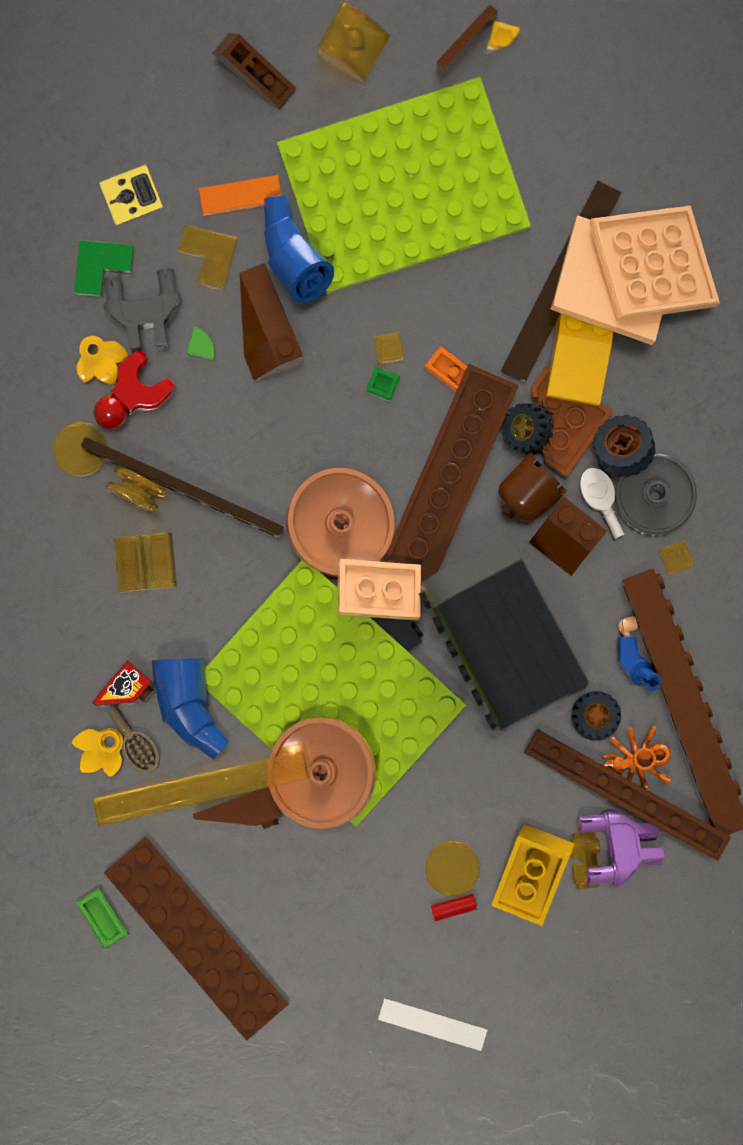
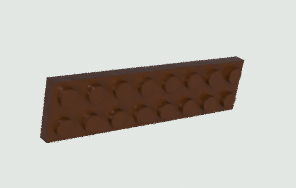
(451, 471)
(196, 938)

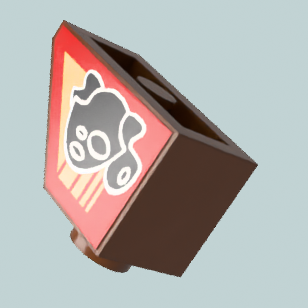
(125, 688)

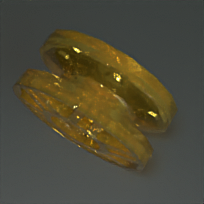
(135, 489)

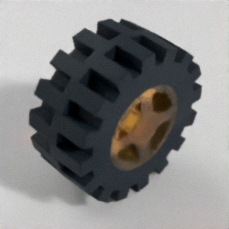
(605, 707)

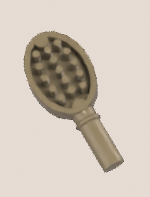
(137, 747)

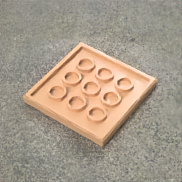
(654, 263)
(584, 290)

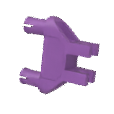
(624, 846)

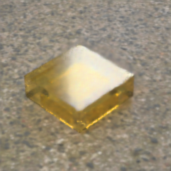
(388, 348)
(676, 557)

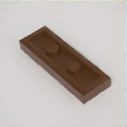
(466, 40)

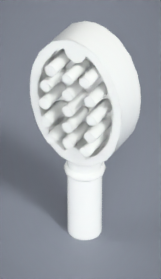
(599, 495)

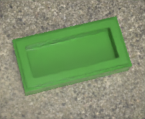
(102, 918)

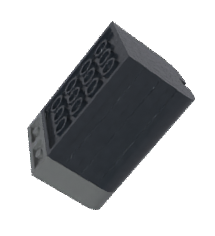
(503, 635)

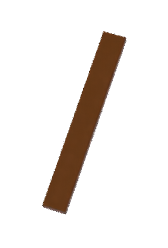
(627, 795)

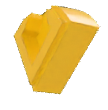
(502, 36)

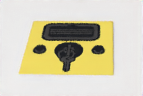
(130, 194)

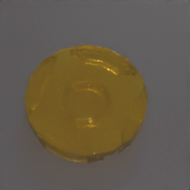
(69, 452)
(452, 868)

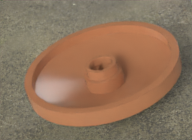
(338, 518)
(338, 770)

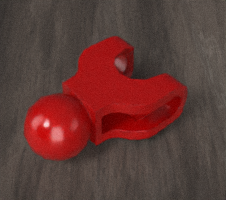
(130, 394)

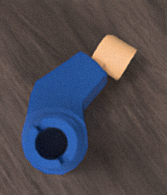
(633, 664)

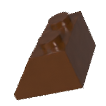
(567, 536)

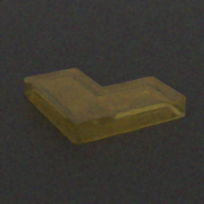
(215, 249)

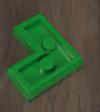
(94, 260)

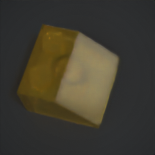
(352, 42)

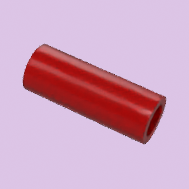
(454, 907)

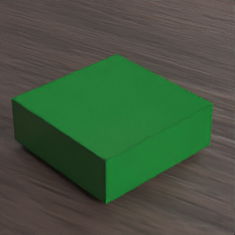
(382, 384)

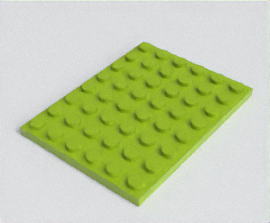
(404, 184)
(309, 663)

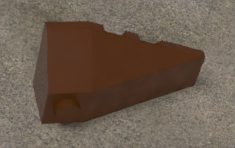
(267, 333)

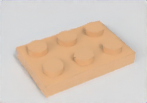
(378, 589)

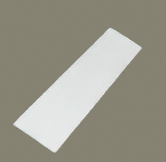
(432, 1024)

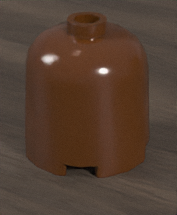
(529, 490)

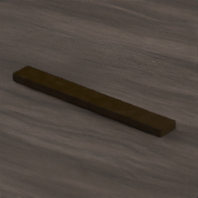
(542, 318)
(182, 488)

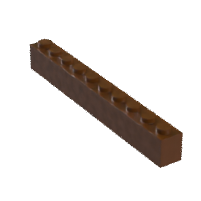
(684, 701)

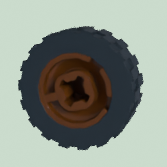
(624, 446)

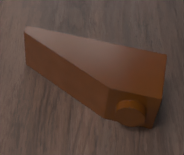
(253, 69)
(249, 810)

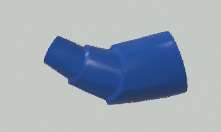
(291, 256)
(182, 703)

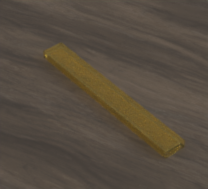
(201, 788)

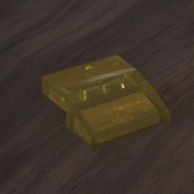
(145, 562)

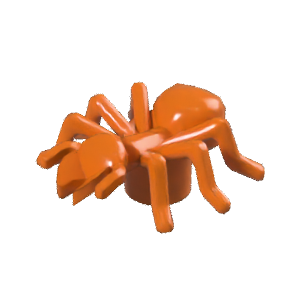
(643, 758)

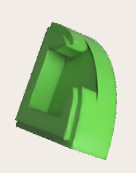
(201, 345)

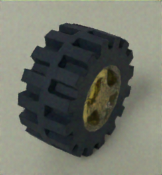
(518, 427)

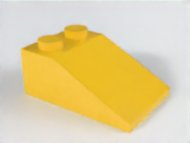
(578, 361)
(532, 874)

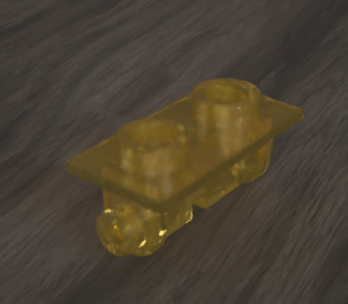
(587, 848)

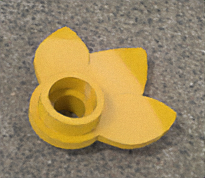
(101, 364)
(96, 753)

